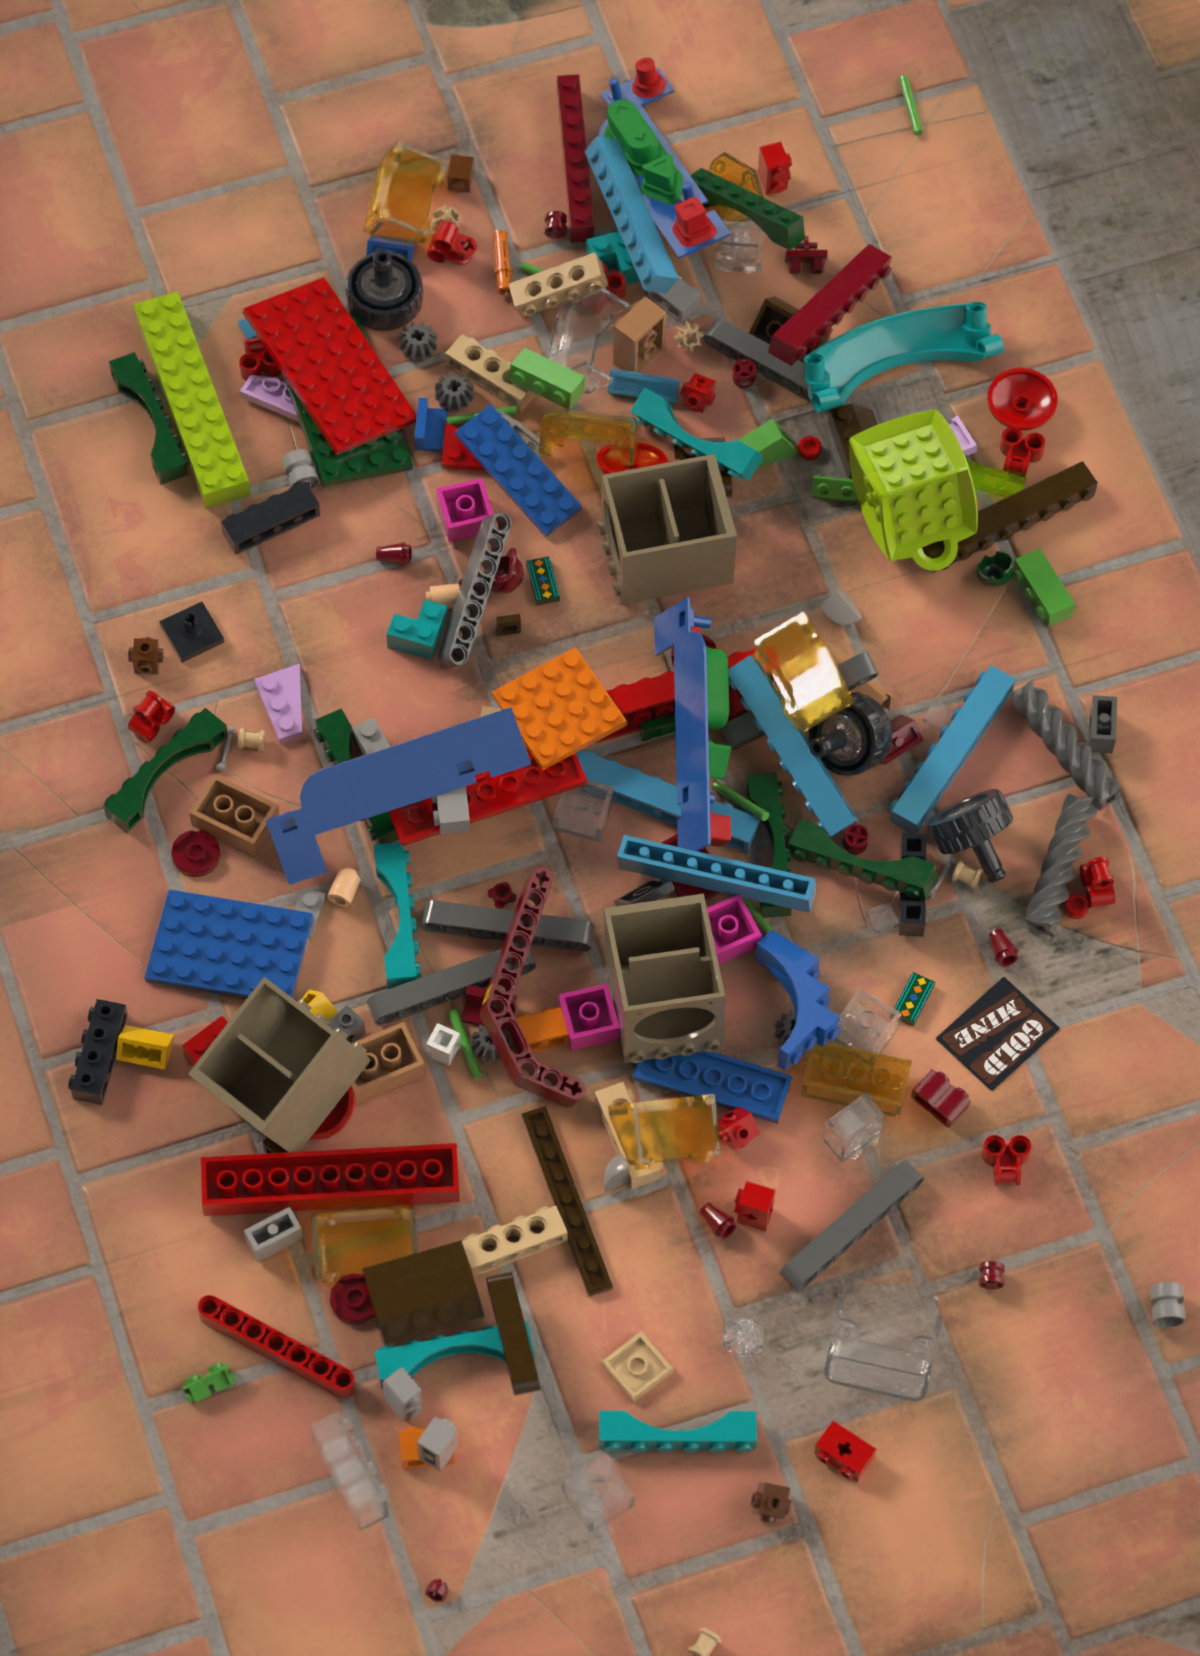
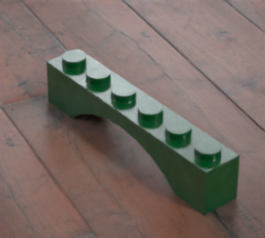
(778, 223)
(131, 381)
(199, 736)
(337, 737)
(765, 793)
(908, 875)

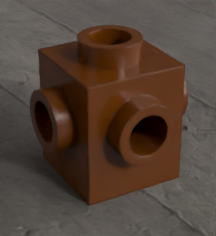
(146, 655)
(771, 1502)

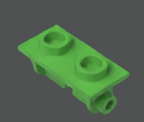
(833, 488)
(198, 1385)

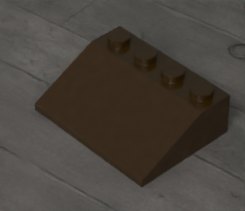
(423, 1292)

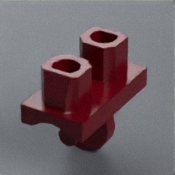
(796, 257)

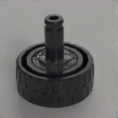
(384, 291)
(853, 737)
(972, 824)

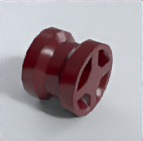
(556, 224)
(741, 367)
(856, 833)
(991, 1275)

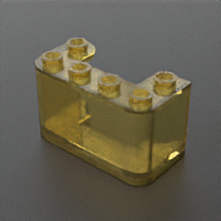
(803, 672)

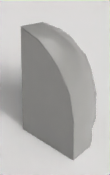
(841, 609)
(616, 1173)

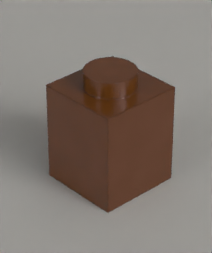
(460, 173)

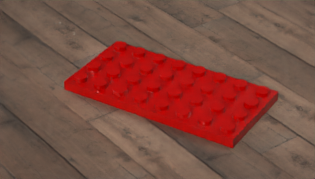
(330, 365)
(492, 796)

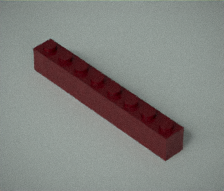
(574, 158)
(830, 305)

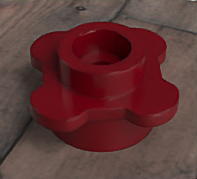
(502, 888)

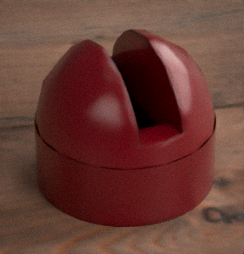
(437, 1590)

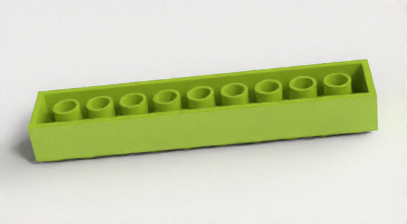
(192, 400)

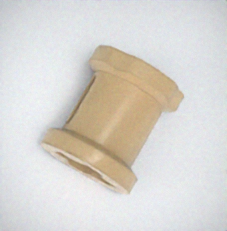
(251, 739)
(967, 874)
(704, 1643)

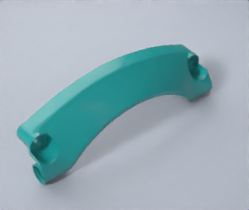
(910, 337)

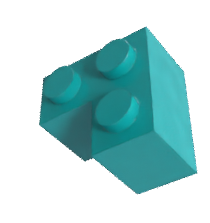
(613, 254)
(418, 636)

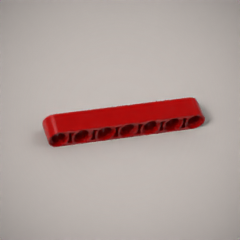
(283, 1356)

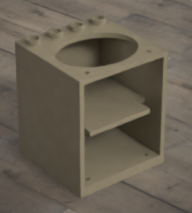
(667, 529)
(664, 978)
(280, 1066)

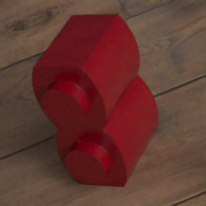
(941, 1098)

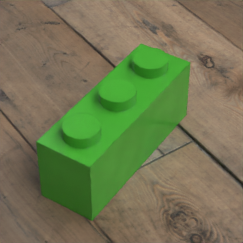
(547, 378)
(1043, 587)

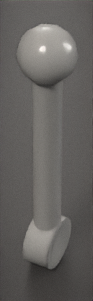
(221, 766)
(950, 862)

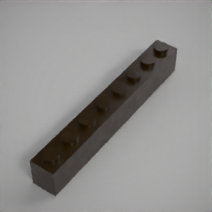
(1023, 510)

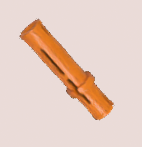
(503, 270)

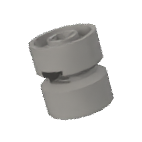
(300, 468)
(1167, 1303)

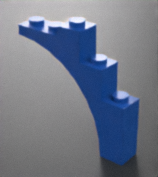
(798, 974)

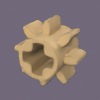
(445, 214)
(684, 341)

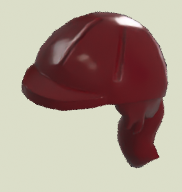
(508, 574)

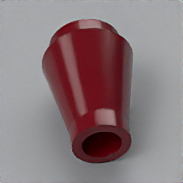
(396, 553)
(1003, 949)
(719, 1221)

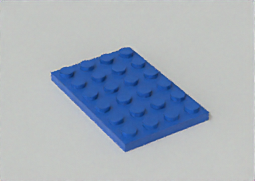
(227, 945)

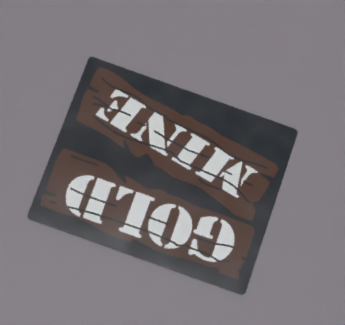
(997, 1033)

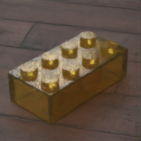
(845, 1073)

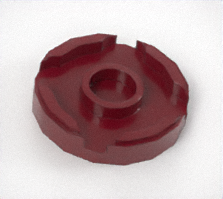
(195, 853)
(351, 1300)

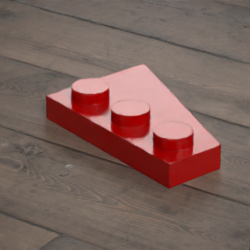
(455, 454)

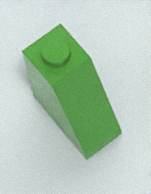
(770, 442)

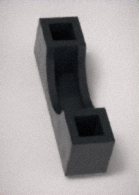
(912, 911)

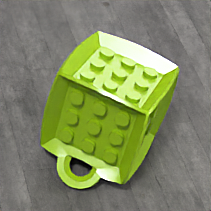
(914, 487)

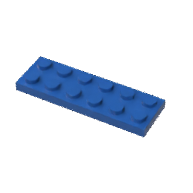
(518, 470)
(730, 1079)

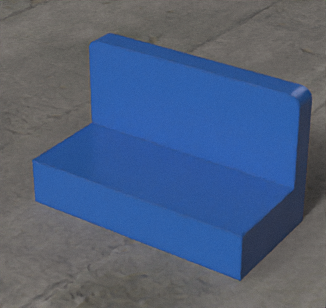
(401, 247)
(429, 427)

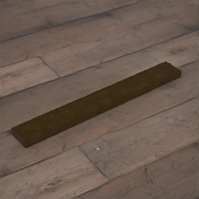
(567, 1201)

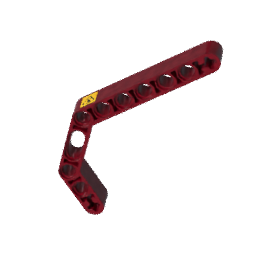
(501, 1001)

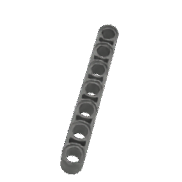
(740, 344)
(467, 598)
(855, 673)
(494, 925)
(437, 988)
(851, 1226)

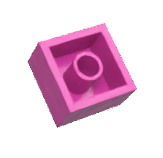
(463, 508)
(732, 929)
(589, 1017)

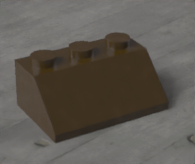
(772, 317)
(846, 422)

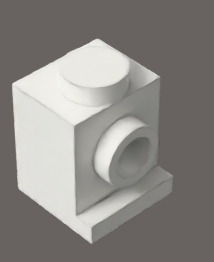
(443, 1044)

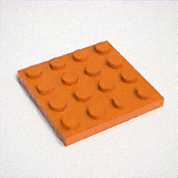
(560, 708)

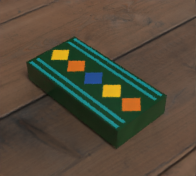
(543, 580)
(914, 998)

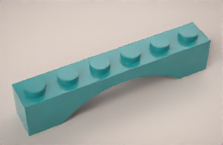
(733, 455)
(391, 871)
(417, 1354)
(732, 1432)

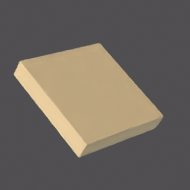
(637, 1366)

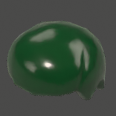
(996, 569)

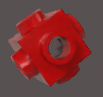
(698, 393)
(737, 1128)

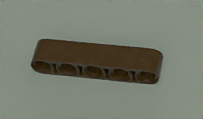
(513, 1333)

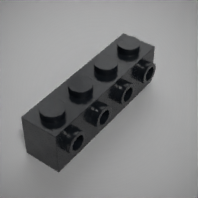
(270, 518)
(98, 1052)

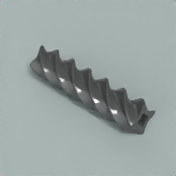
(1062, 742)
(1058, 865)

